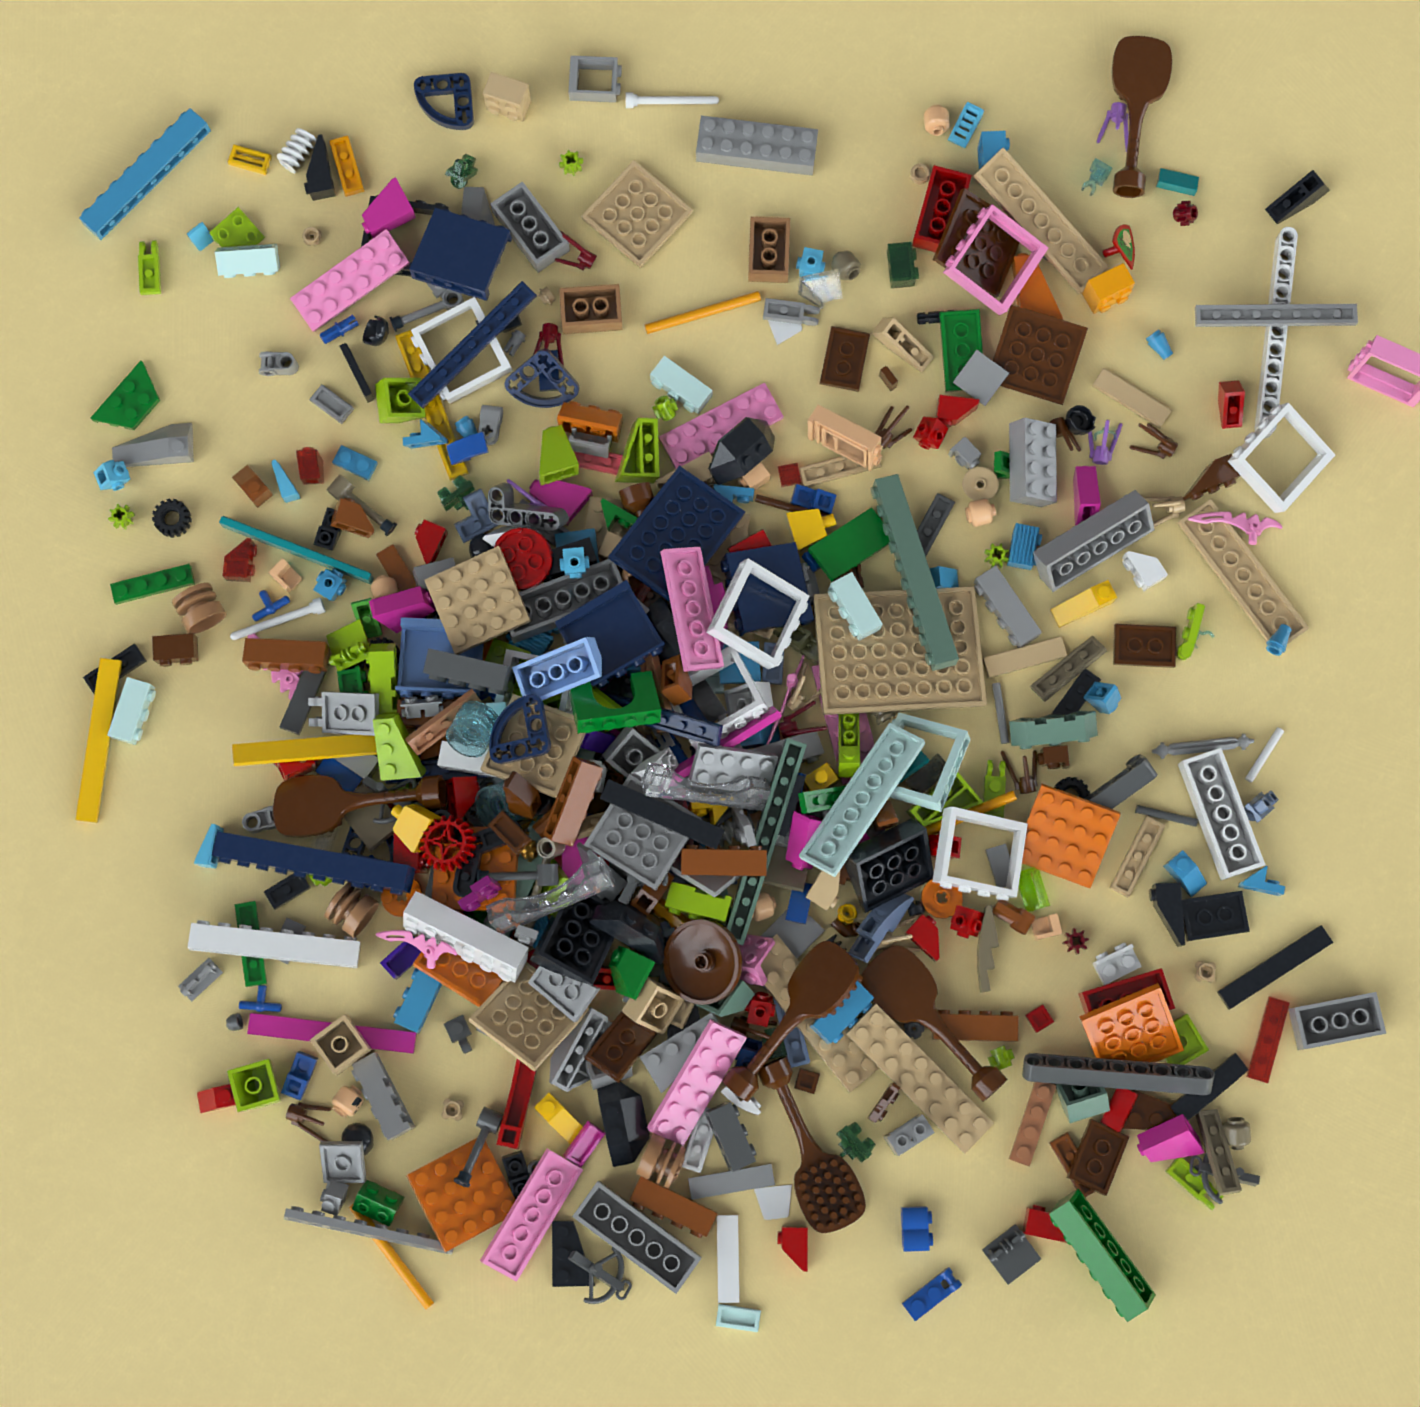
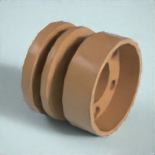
(199, 608)
(348, 907)
(661, 1160)

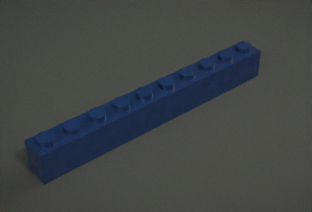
(313, 862)

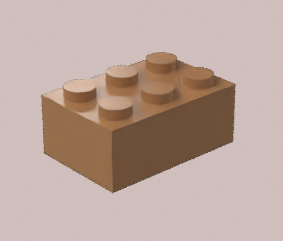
(769, 249)
(591, 309)

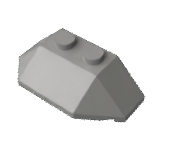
(568, 1059)

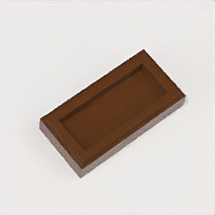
(510, 832)

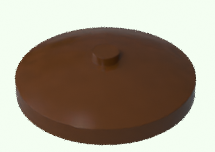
(702, 961)

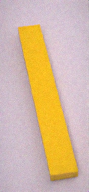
(434, 410)
(98, 740)
(303, 749)

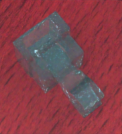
(1099, 174)

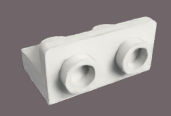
(1117, 963)

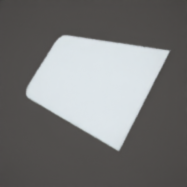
(784, 330)
(774, 1201)

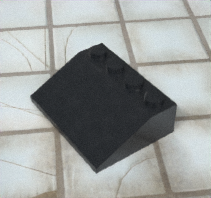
(890, 864)
(572, 943)

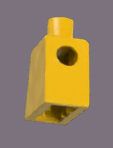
(809, 526)
(821, 778)
(411, 822)

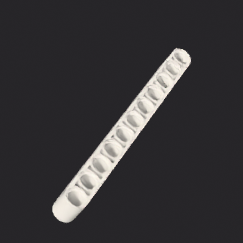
(1271, 340)

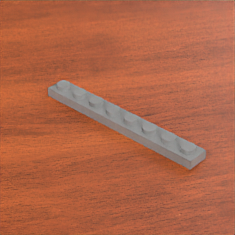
(1276, 315)
(361, 1228)

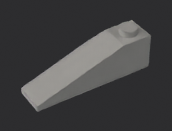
(476, 205)
(163, 446)

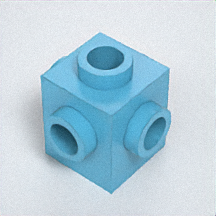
(810, 262)
(112, 475)
(571, 555)

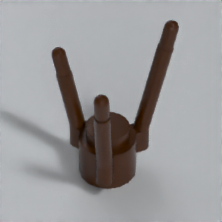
(1062, 430)
(886, 434)
(1166, 445)
(1028, 783)
(741, 1026)
(298, 1114)

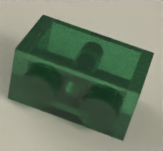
(901, 265)

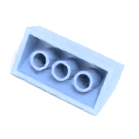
(560, 669)

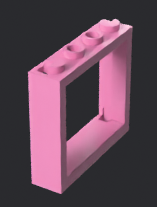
(1017, 232)
(1383, 381)

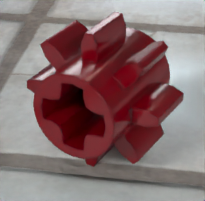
(1185, 213)
(1081, 941)

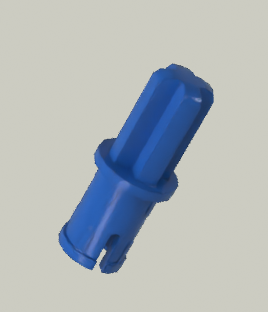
(338, 329)

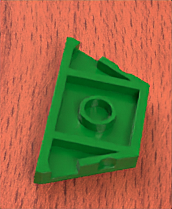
(129, 401)

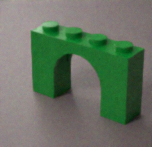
(592, 716)

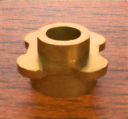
(530, 851)

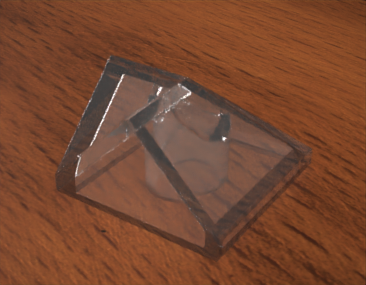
(820, 287)

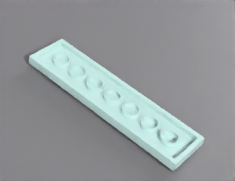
(862, 799)

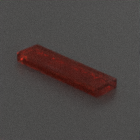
(1268, 1039)

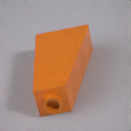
(1036, 292)

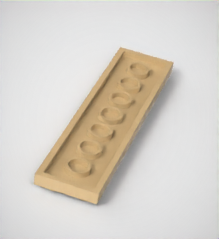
(1040, 217)
(1242, 574)
(843, 1058)
(919, 1078)

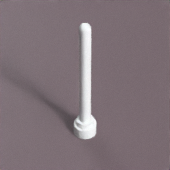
(633, 100)
(314, 607)

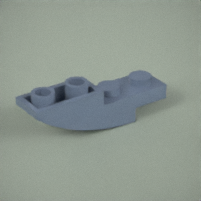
(877, 924)

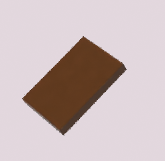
(844, 358)
(1144, 645)
(620, 1046)
(1098, 1157)

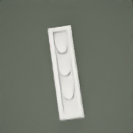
(728, 1258)

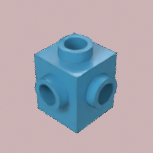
(324, 584)

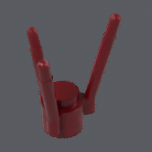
(586, 257)
(549, 335)
(790, 728)

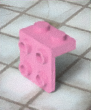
(753, 954)

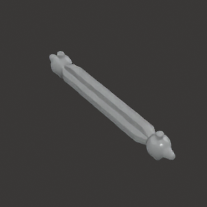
(1202, 746)

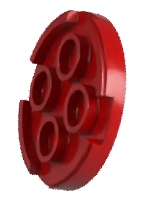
(526, 555)

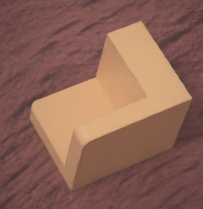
(285, 575)
(1046, 927)

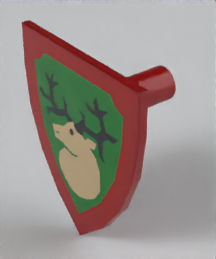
(1123, 244)

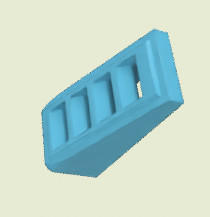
(972, 114)
(286, 487)
(204, 854)

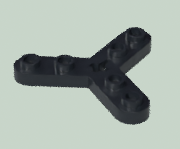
(468, 874)

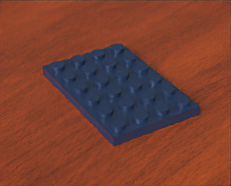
(679, 516)

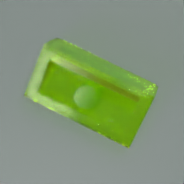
(1033, 890)

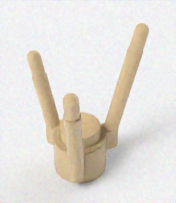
(1172, 505)
(797, 700)
(888, 940)

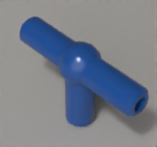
(270, 607)
(260, 1005)

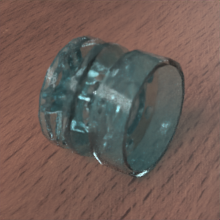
(471, 729)
(491, 802)

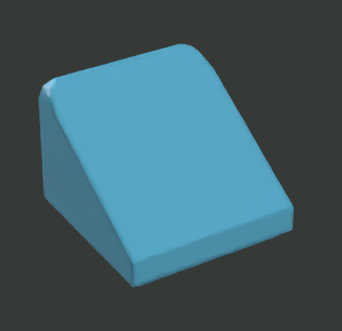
(200, 236)

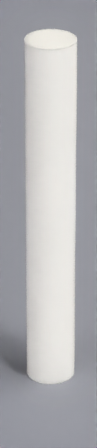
(1264, 754)

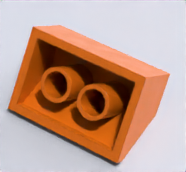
(590, 420)

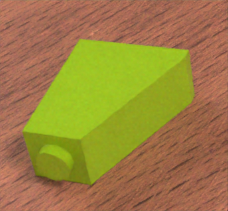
(556, 457)

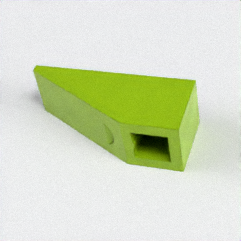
(848, 744)

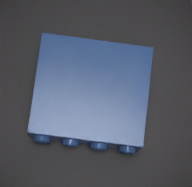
(416, 638)

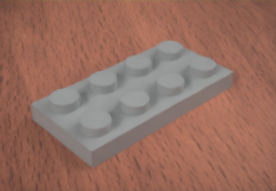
(728, 764)

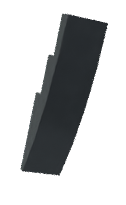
(1224, 1077)

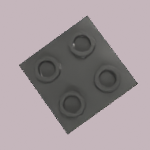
(1011, 1254)

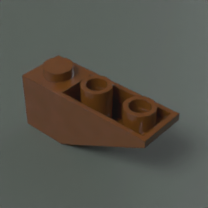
(1214, 476)

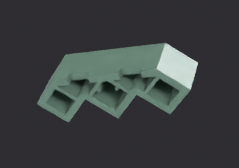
(1053, 729)

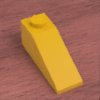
(1084, 603)
(559, 1117)

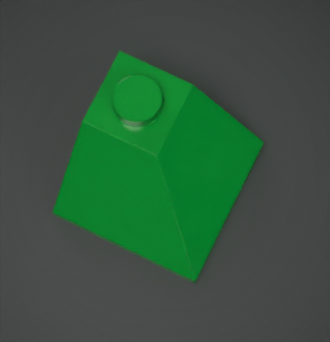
(629, 971)

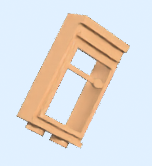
(845, 437)

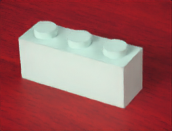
(247, 260)
(680, 385)
(854, 606)
(131, 711)

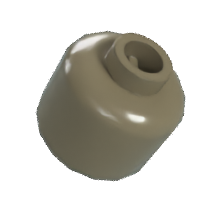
(846, 264)
(1237, 1132)

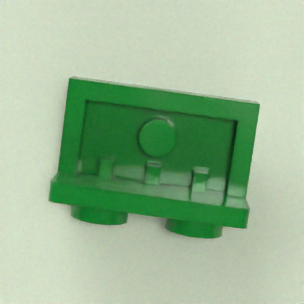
(352, 680)
(377, 1202)

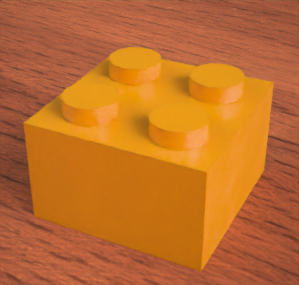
(1108, 289)

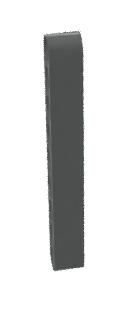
(1118, 1074)

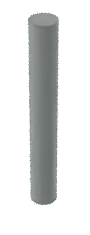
(1000, 713)

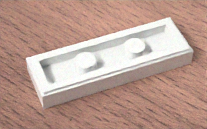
(698, 1144)

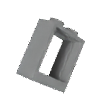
(594, 63)
(914, 1129)

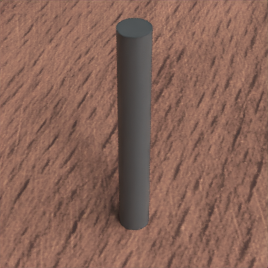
(1166, 815)

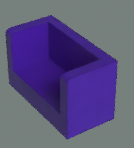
(400, 959)

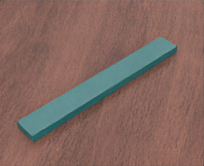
(296, 550)

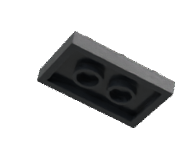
(1214, 916)

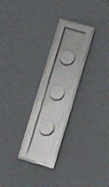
(731, 1181)

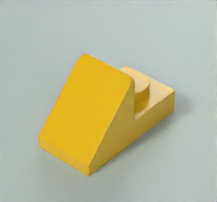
(701, 809)

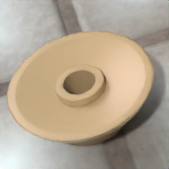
(980, 475)

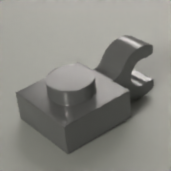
(459, 1031)

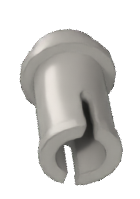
(514, 342)

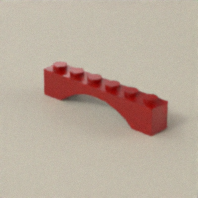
(516, 1107)

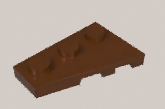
(1148, 1113)

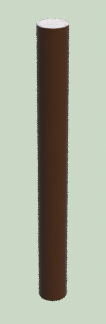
(781, 505)

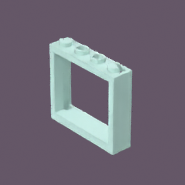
(950, 769)

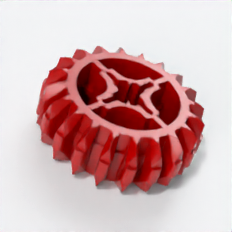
(447, 861)

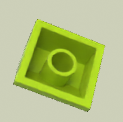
(395, 403)
(254, 1085)

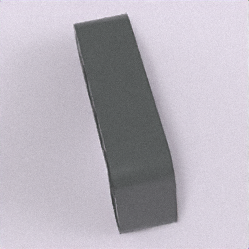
(528, 512)
(1126, 783)

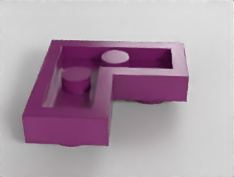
(481, 890)

